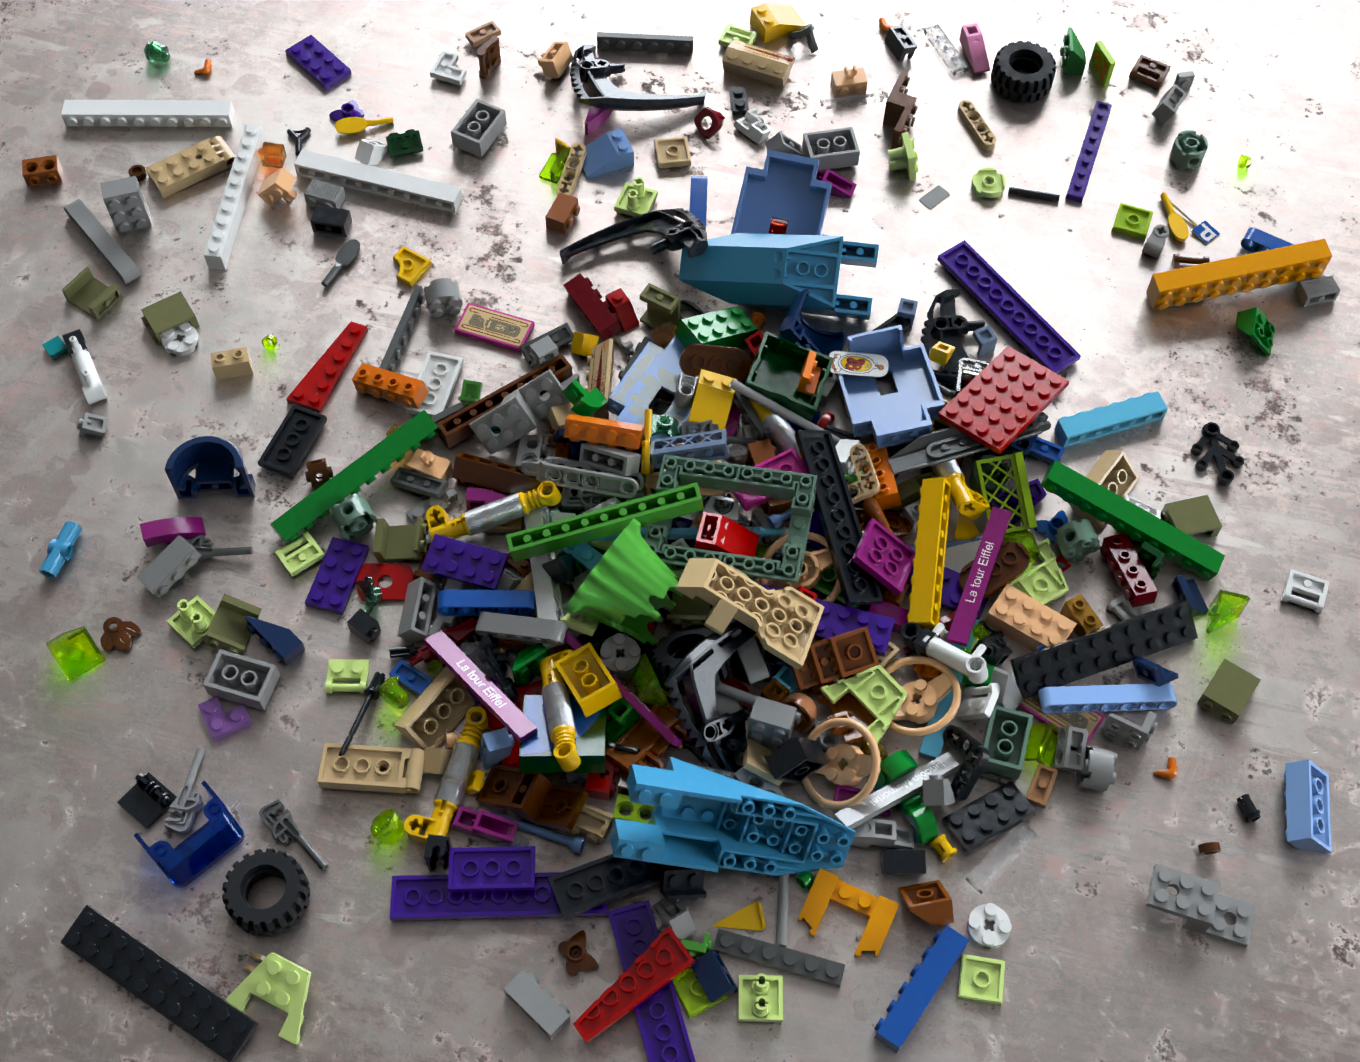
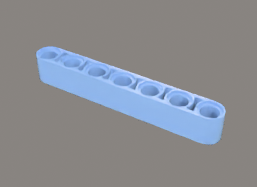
(1106, 698)

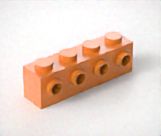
(390, 385)
(604, 431)
(888, 494)

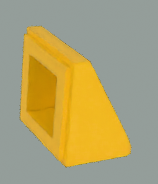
(560, 144)
(941, 353)

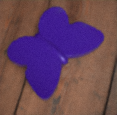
(348, 109)

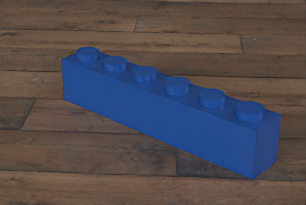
(921, 989)

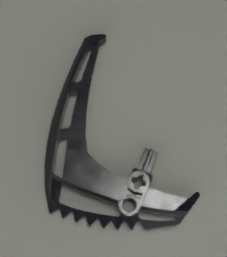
(609, 97)
(662, 222)
(949, 329)
(700, 692)

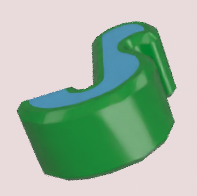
(920, 818)

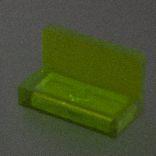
(554, 166)
(1042, 744)

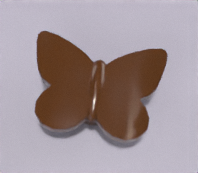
(576, 954)

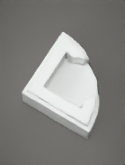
(737, 451)

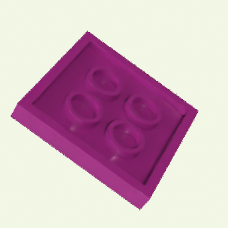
(884, 556)

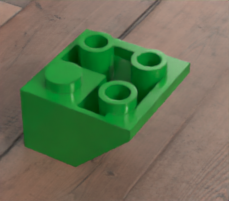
(1073, 54)
(1256, 329)
(528, 664)

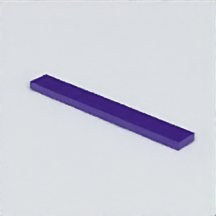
(1088, 151)

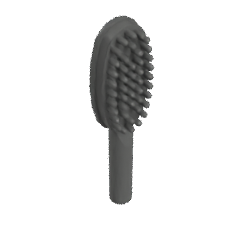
(343, 258)

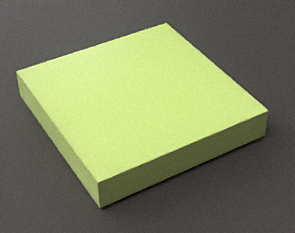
(981, 979)

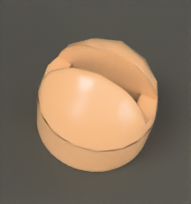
(450, 740)

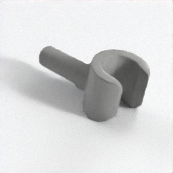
(626, 347)

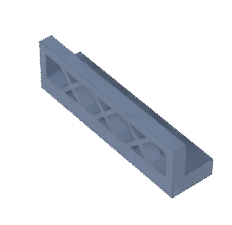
(705, 450)

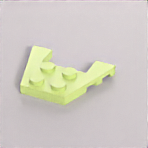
(1044, 581)
(876, 692)
(281, 985)

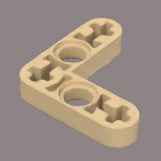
(862, 485)

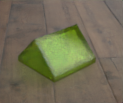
(1224, 609)
(647, 684)

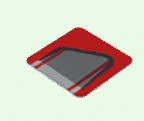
(1062, 563)

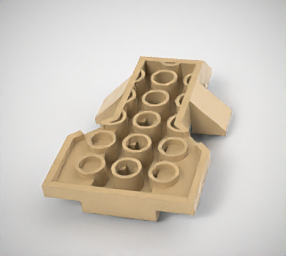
(781, 618)

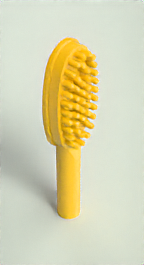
(357, 124)
(1176, 223)
(645, 457)

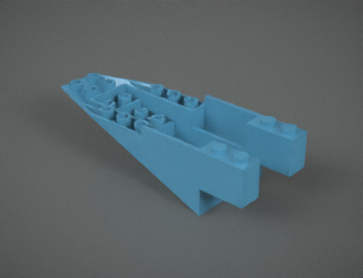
(776, 267)
(724, 823)

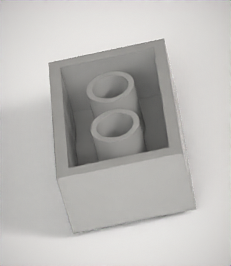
(478, 127)
(832, 147)
(126, 204)
(241, 679)
(771, 723)

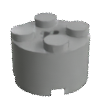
(443, 297)
(614, 650)
(1097, 769)

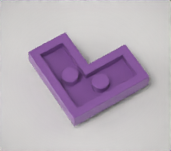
(221, 723)

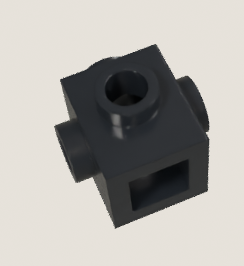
(996, 650)

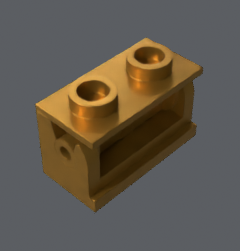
(1080, 612)

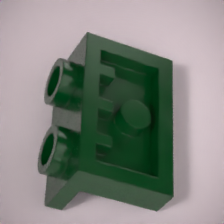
(404, 143)
(1151, 559)

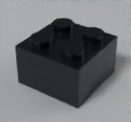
(796, 759)

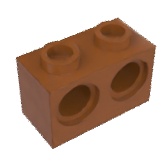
(42, 170)

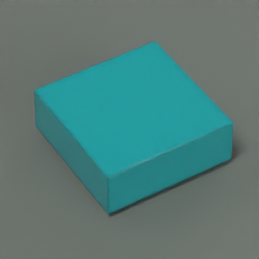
(55, 347)

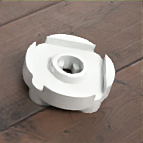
(183, 348)
(988, 938)

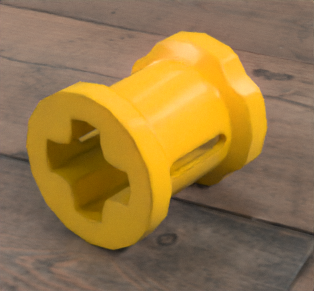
(943, 847)

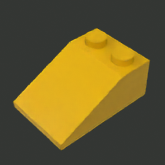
(775, 20)
(712, 399)
(588, 680)

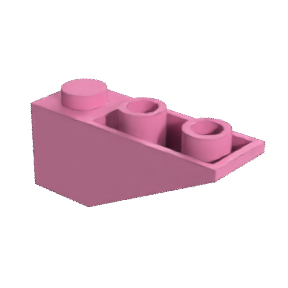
(974, 47)

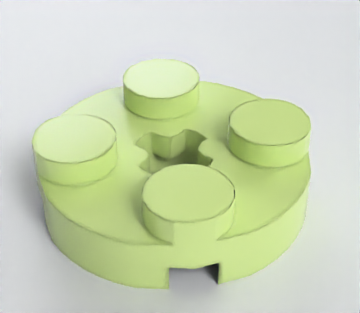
(983, 189)

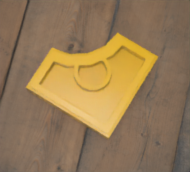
(410, 265)

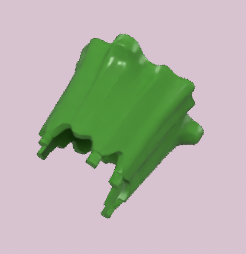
(626, 587)

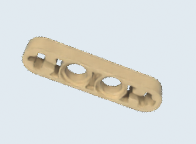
(981, 137)
(569, 171)

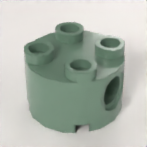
(1188, 149)
(987, 468)
(353, 517)
(1077, 539)

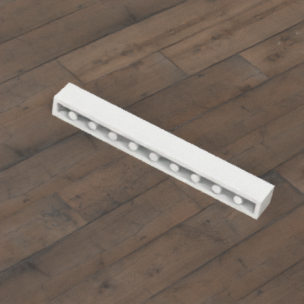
(148, 113)
(378, 181)
(234, 198)

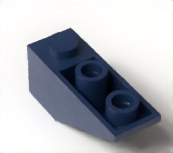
(280, 640)

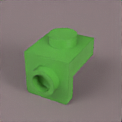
(470, 392)
(698, 949)

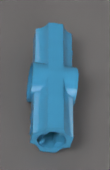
(60, 549)

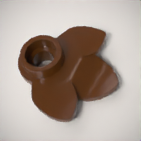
(120, 636)

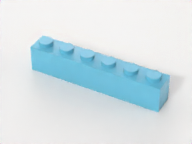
(1110, 418)

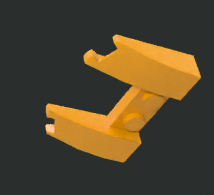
(877, 909)

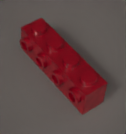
(592, 307)
(1128, 570)

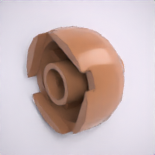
(805, 706)

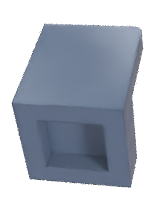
(907, 309)
(986, 340)

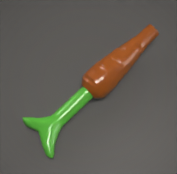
(870, 505)

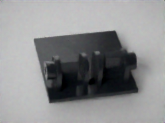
(146, 799)

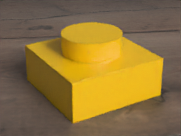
(476, 782)

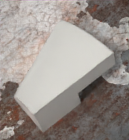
(753, 126)

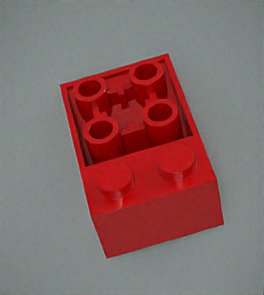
(725, 536)

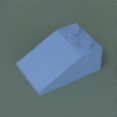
(608, 154)

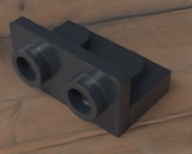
(682, 883)

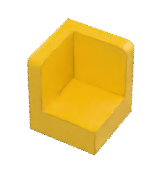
(583, 343)

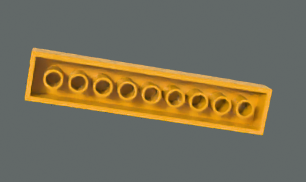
(1238, 274)

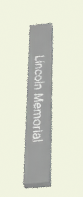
(900, 789)

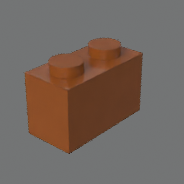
(562, 213)

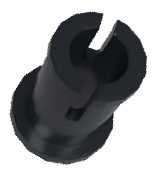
(1248, 808)

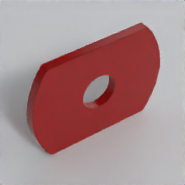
(398, 572)

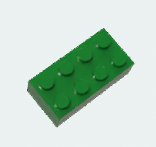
(721, 328)

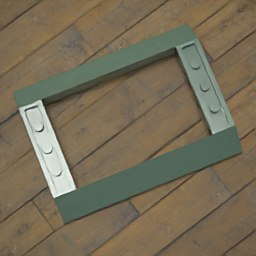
(747, 480)

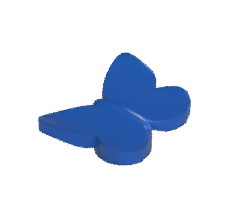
(1050, 527)

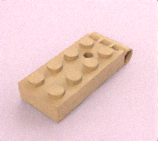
(190, 166)
(362, 768)

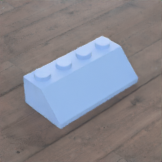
(1307, 806)

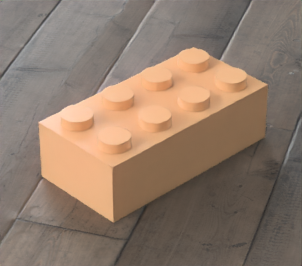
(1028, 620)

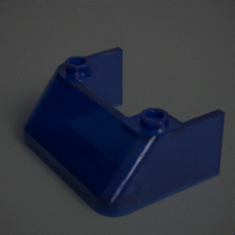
(201, 848)

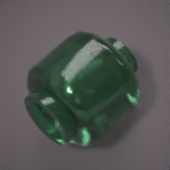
(156, 52)

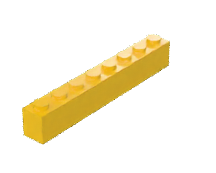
(930, 552)

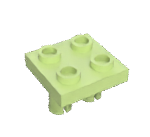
(907, 157)
(635, 198)
(192, 620)
(760, 998)

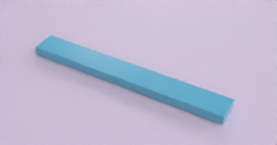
(933, 743)

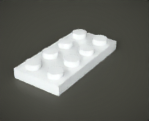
(440, 376)

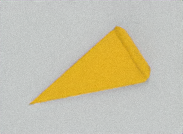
(965, 528)
(747, 918)

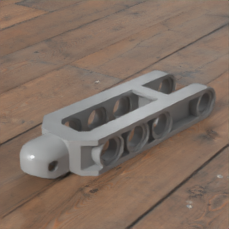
(604, 481)

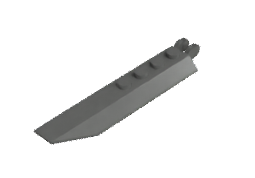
(950, 445)

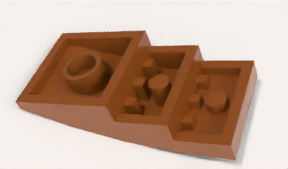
(836, 658)

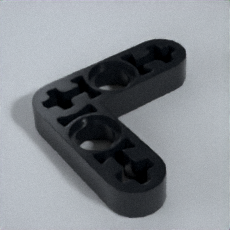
(971, 756)

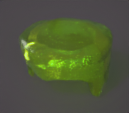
(393, 693)
(388, 827)

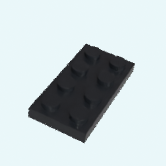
(292, 441)
(988, 816)

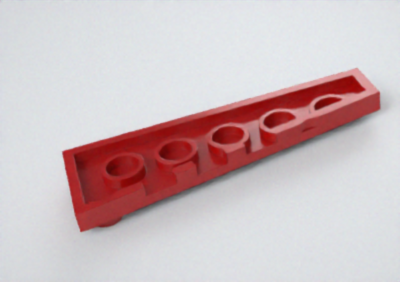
(324, 376)
(648, 974)

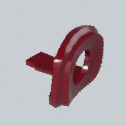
(716, 122)

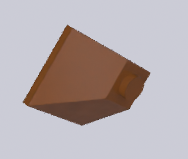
(929, 902)

